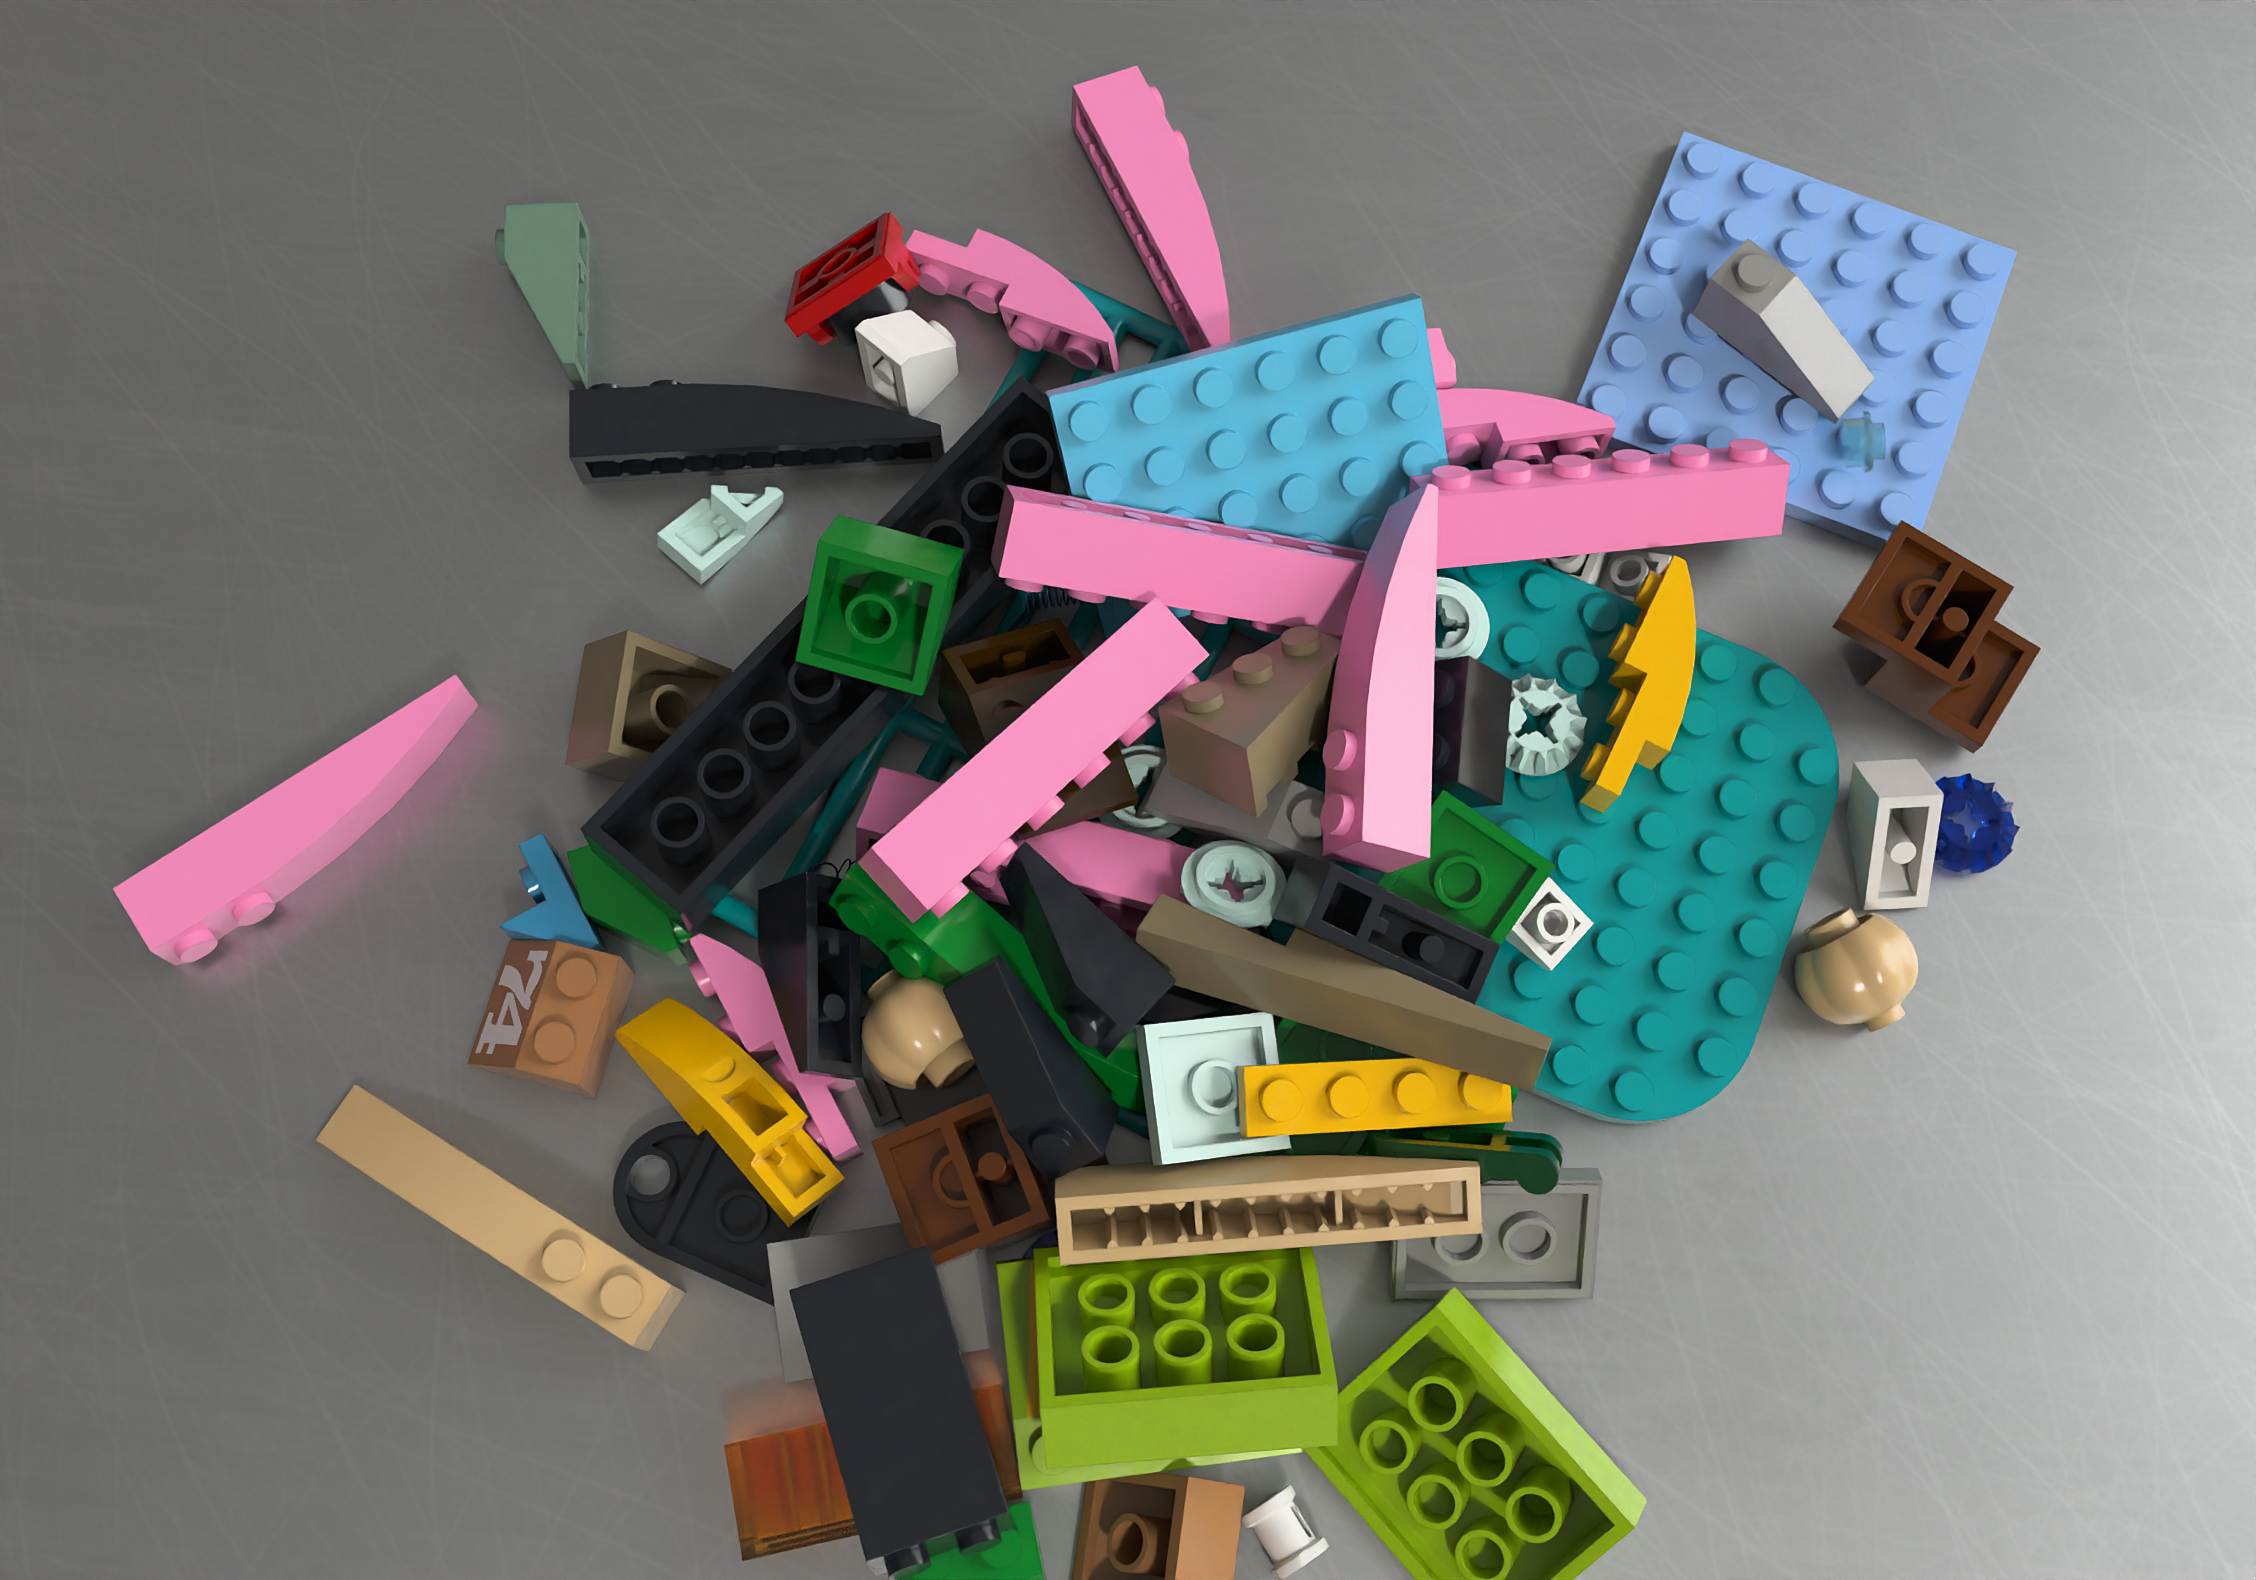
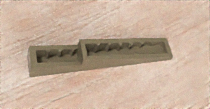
(1338, 993)

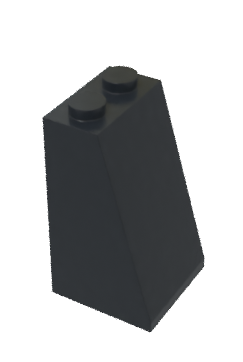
(902, 1413)

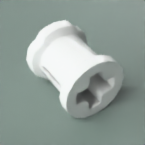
(1284, 1533)

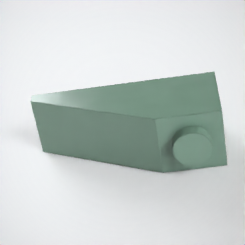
(550, 264)

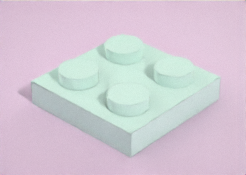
(1194, 1085)

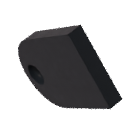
(706, 1213)

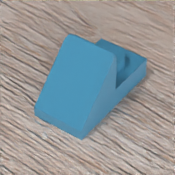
(562, 913)

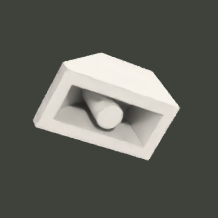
(906, 359)
(1893, 832)

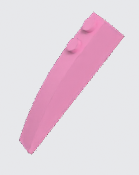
(1156, 197)
(1384, 699)
(289, 833)

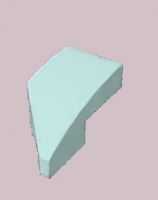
(716, 529)

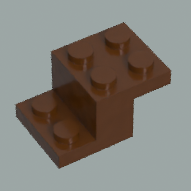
(1937, 636)
(965, 1182)

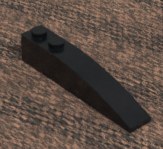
(734, 431)

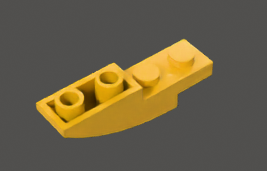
(1654, 682)
(736, 1102)

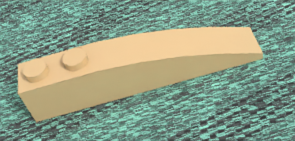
(1260, 1205)
(501, 1219)

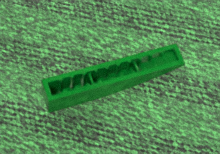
(961, 941)

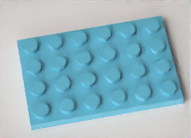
(1265, 432)

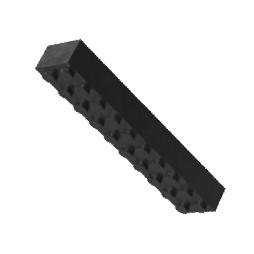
(788, 729)

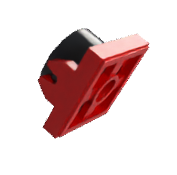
(853, 282)

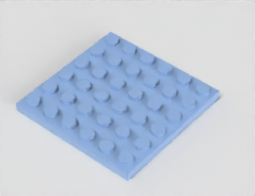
(1893, 283)

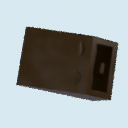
(1000, 678)

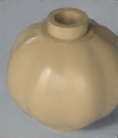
(1856, 969)
(913, 1034)

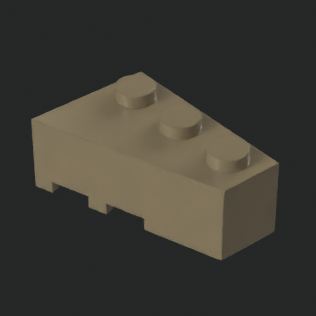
(1253, 719)

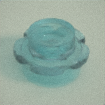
(1863, 442)

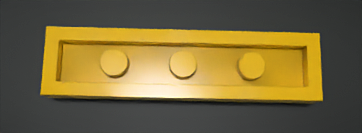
(1364, 1097)

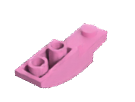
(1033, 297)
(1519, 427)
(757, 1028)

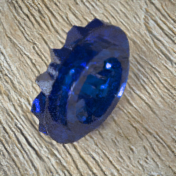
(1987, 844)

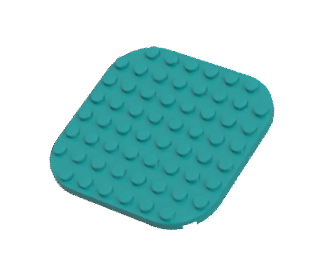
(1681, 874)

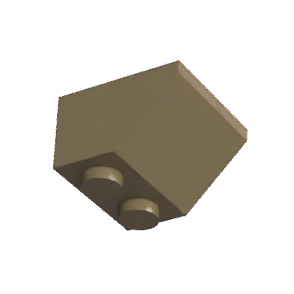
(633, 700)

